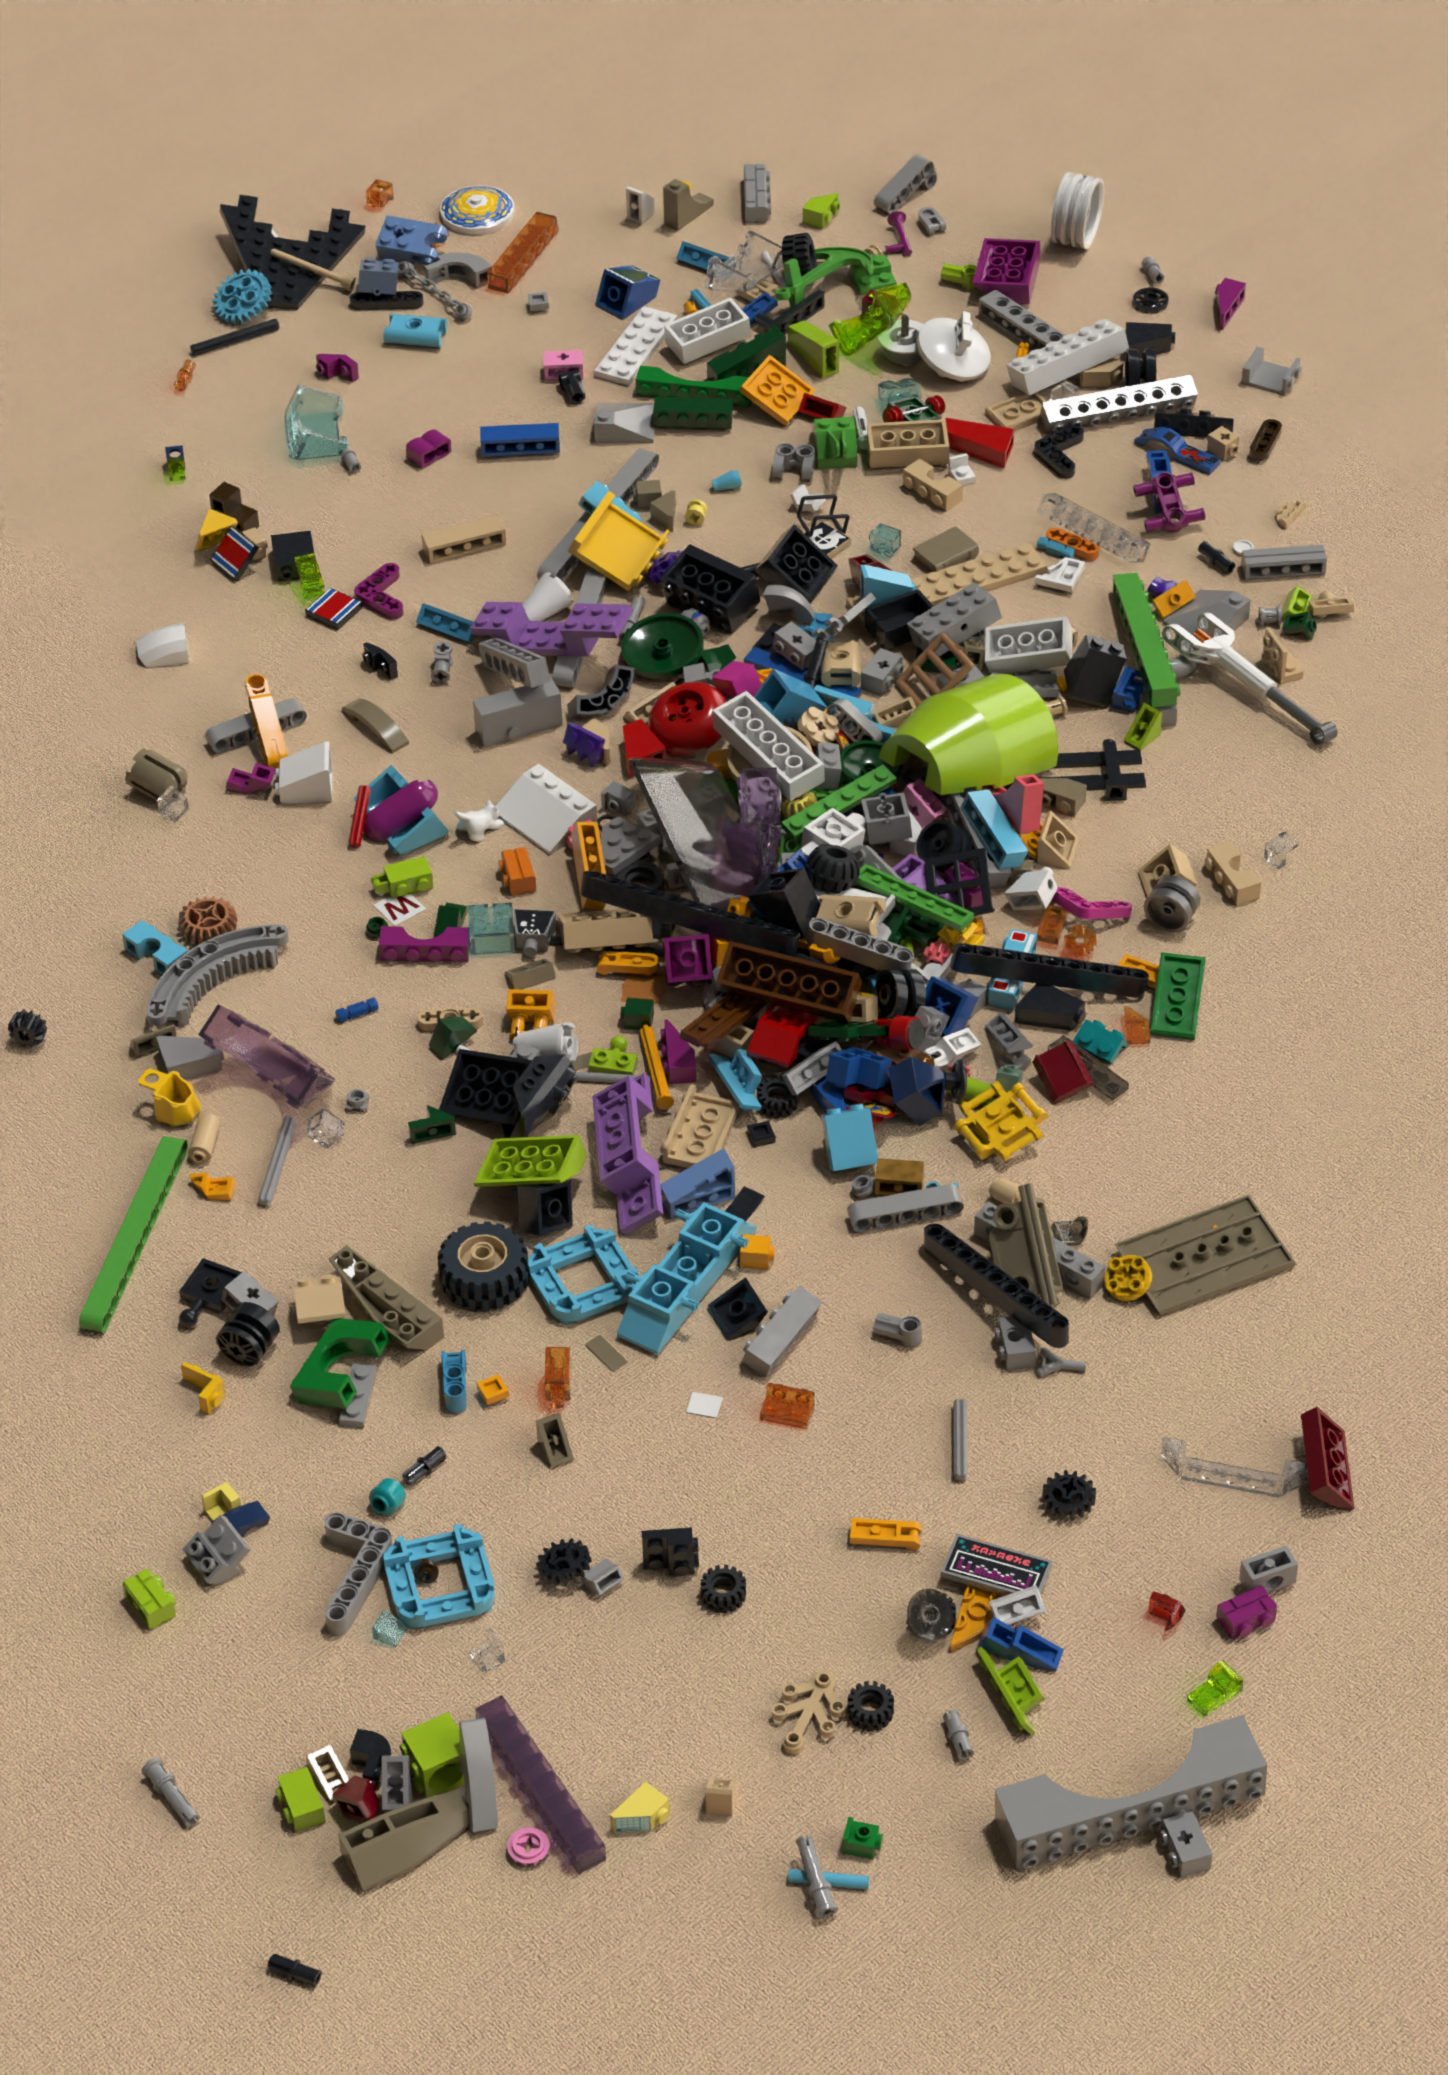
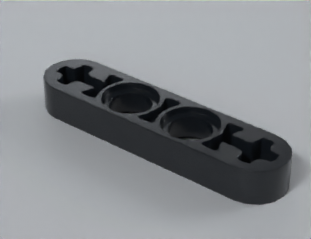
(367, 301)

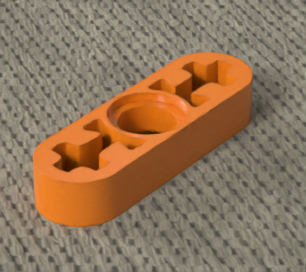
(1084, 549)

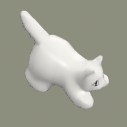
(478, 821)

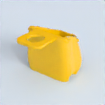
(173, 1098)

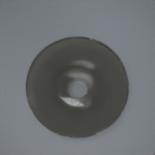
(938, 1611)

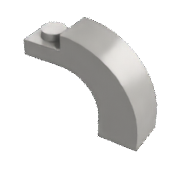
(458, 265)

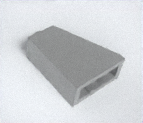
(188, 1056)

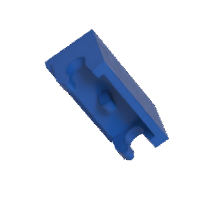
(1128, 690)

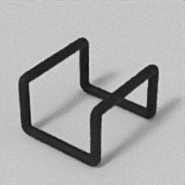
(834, 517)

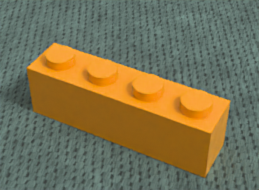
(587, 857)

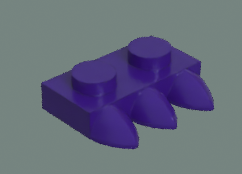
(584, 742)

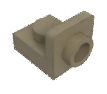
(1017, 872)

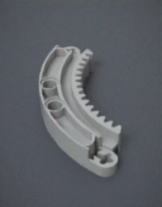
(207, 964)

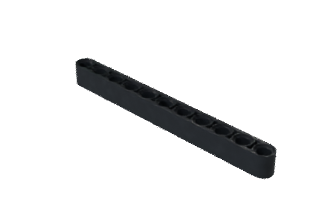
(688, 913)

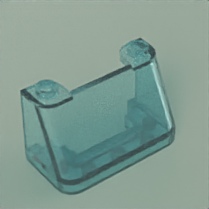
(313, 424)

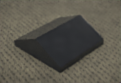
(738, 1310)

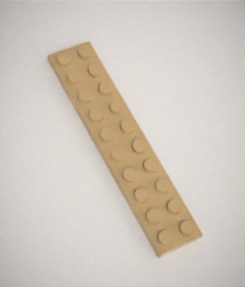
(987, 571)

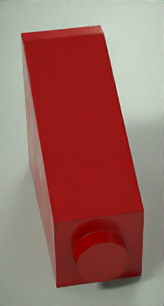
(640, 742)

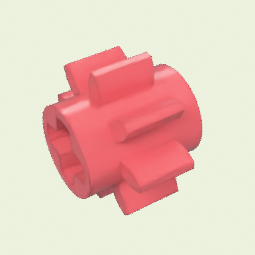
(937, 953)

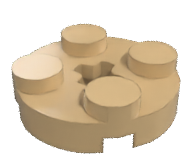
(816, 718)

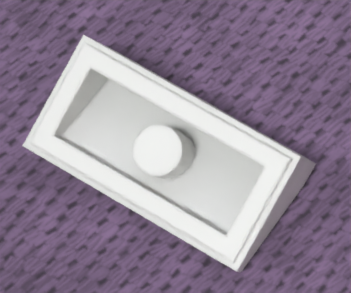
(1018, 1605)

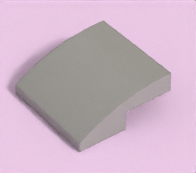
(1041, 681)

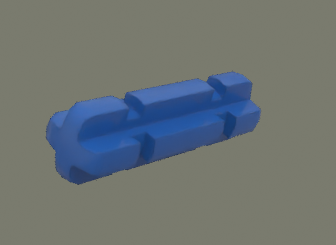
(356, 1009)

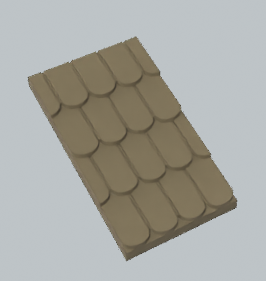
(1198, 1261)

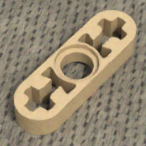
(435, 1014)

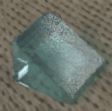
(388, 1629)

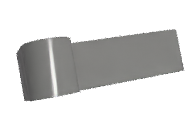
(913, 174)

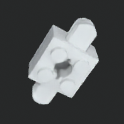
(833, 829)

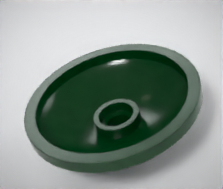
(862, 758)

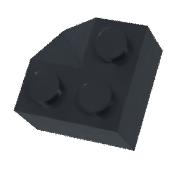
(544, 1207)

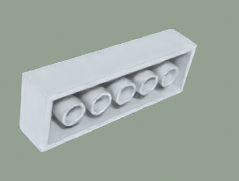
(1067, 356)
(768, 744)

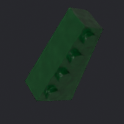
(748, 356)

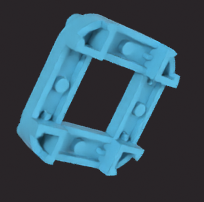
(551, 1289)
(439, 1547)

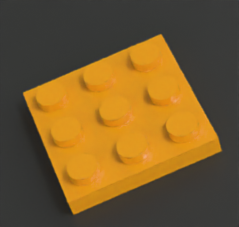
(776, 390)

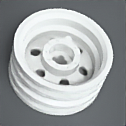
(1077, 210)

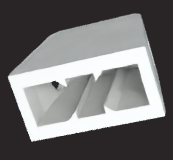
(1032, 890)

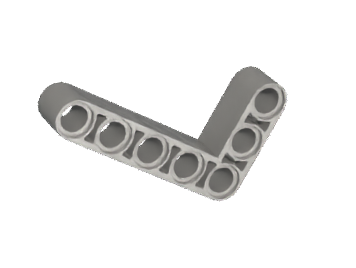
(370, 1543)

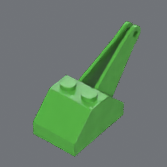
(835, 442)

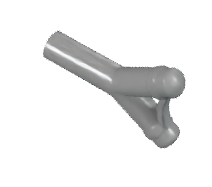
(1058, 1363)

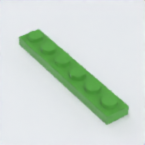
(841, 800)
(915, 898)

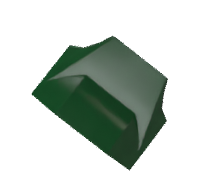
(717, 657)

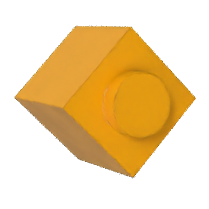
(757, 1253)

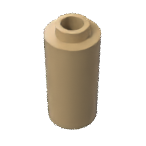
(204, 1137)

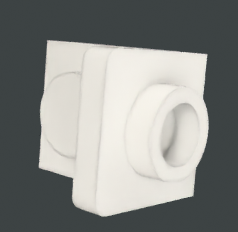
(960, 470)

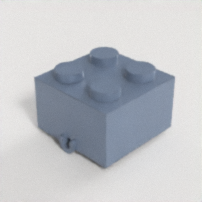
(378, 276)

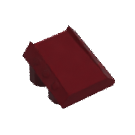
(1062, 1072)

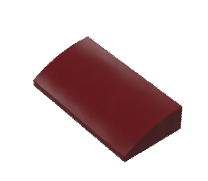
(1327, 1459)

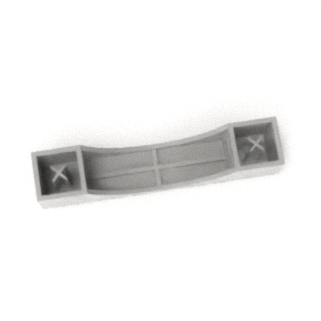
(1048, 1821)

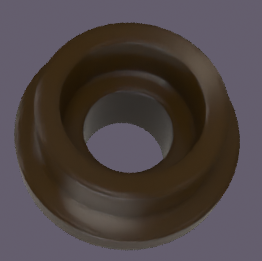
(428, 1566)

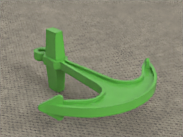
(835, 258)

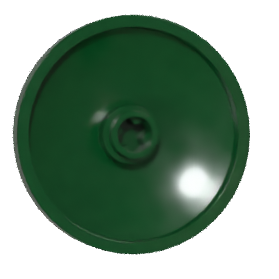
(662, 645)

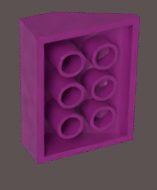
(1008, 268)

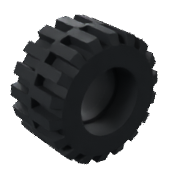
(801, 248)

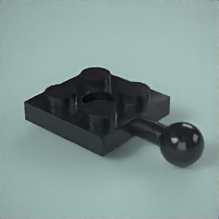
(196, 1289)

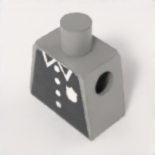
(534, 930)

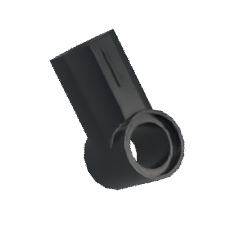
(572, 385)

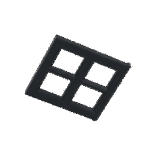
(959, 885)

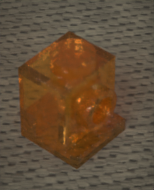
(377, 198)

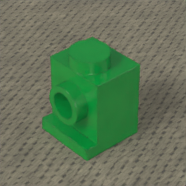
(861, 1839)

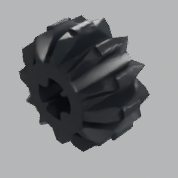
(27, 1028)

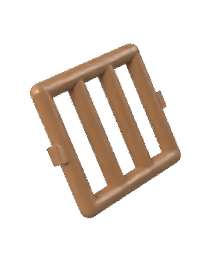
(929, 654)

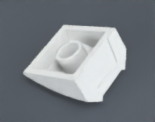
(164, 647)

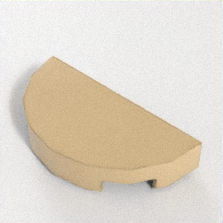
(1288, 513)

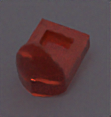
(1166, 1608)

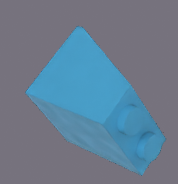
(787, 696)

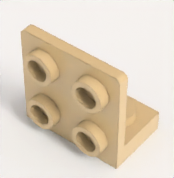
(1279, 659)

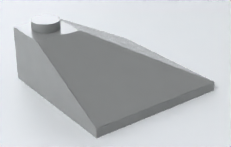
(624, 423)
(1227, 606)

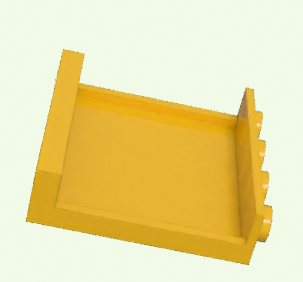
(617, 544)

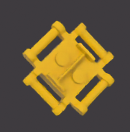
(1000, 1123)

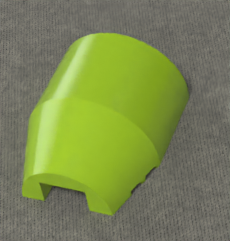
(977, 735)

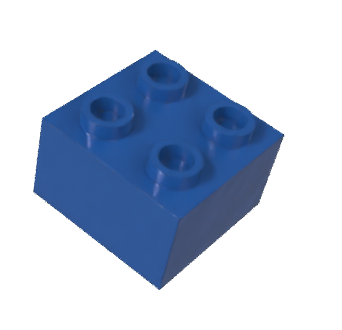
(951, 1001)

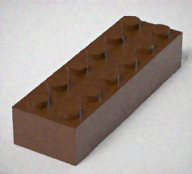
(789, 982)

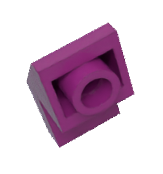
(335, 364)

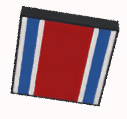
(235, 553)
(333, 608)

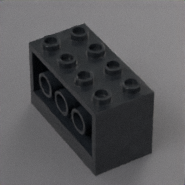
(712, 587)

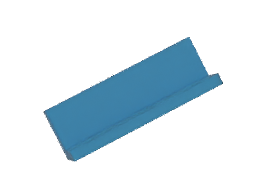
(697, 255)
(445, 622)

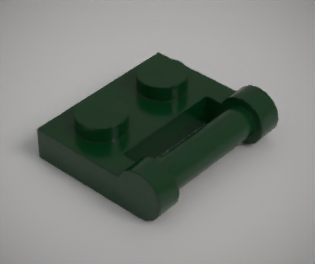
(925, 925)

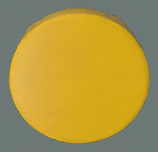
(1128, 1277)

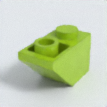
(820, 210)

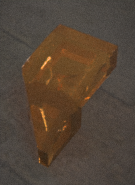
(1136, 1027)

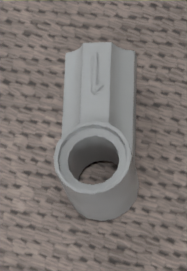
(905, 1329)

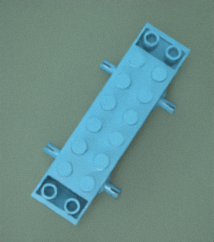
(683, 1277)

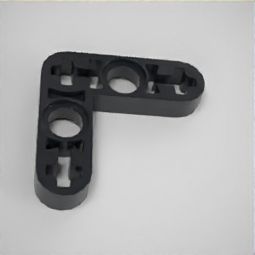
(1047, 448)

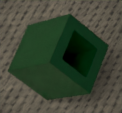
(637, 1013)

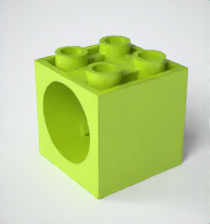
(434, 1755)

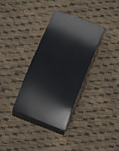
(380, 659)

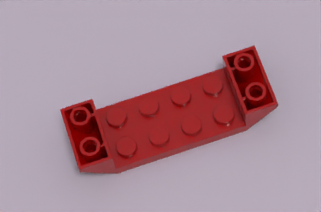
(779, 1035)

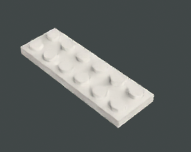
(634, 346)

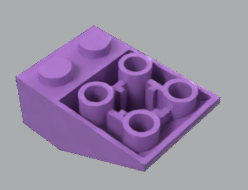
(914, 872)

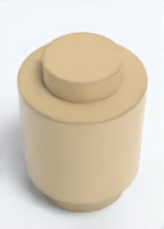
(1004, 1190)

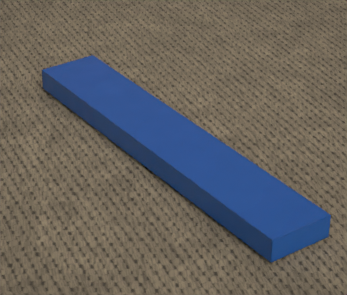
(766, 660)

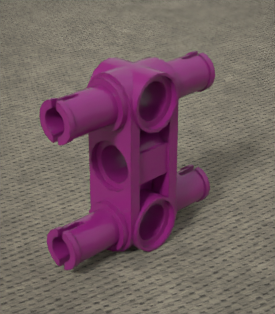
(1169, 502)

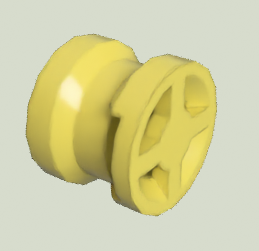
(695, 512)

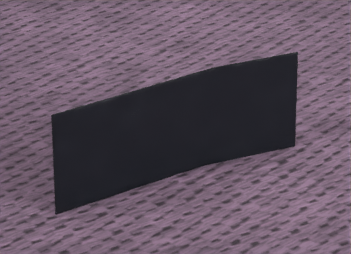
(745, 1203)

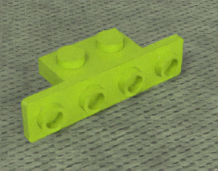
(1017, 1686)

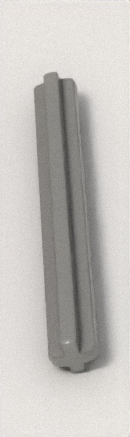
(277, 1161)

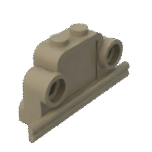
(1025, 1245)

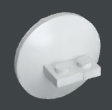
(954, 348)

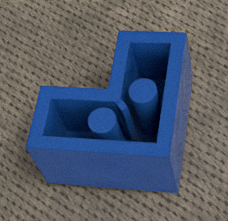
(858, 1067)

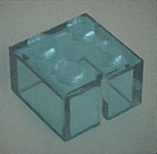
(491, 928)

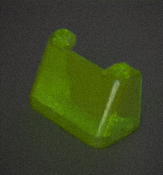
(884, 312)

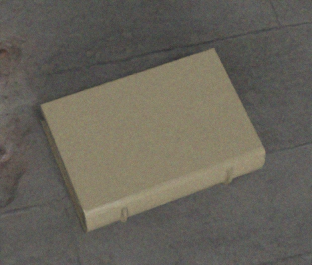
(945, 550)

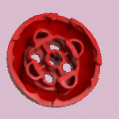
(679, 723)

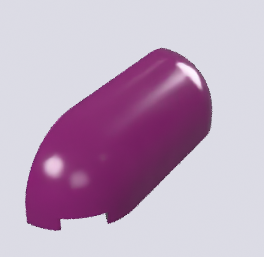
(400, 810)

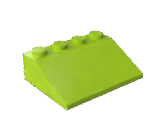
(531, 1161)

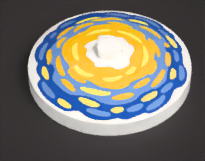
(477, 210)

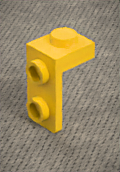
(211, 1384)

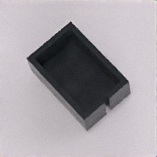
(890, 618)

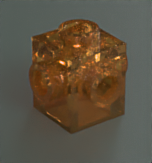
(1089, 940)

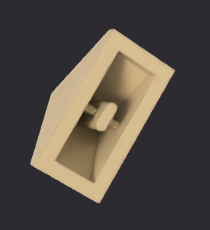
(720, 1796)

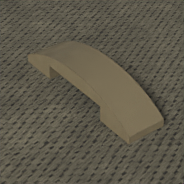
(379, 722)

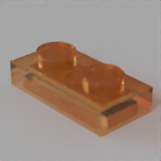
(1052, 924)

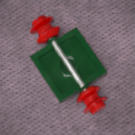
(914, 409)

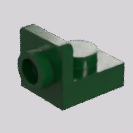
(1300, 623)

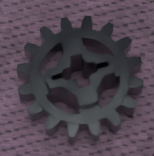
(1069, 1494)
(564, 1562)

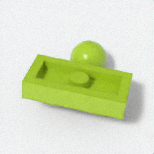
(614, 1060)

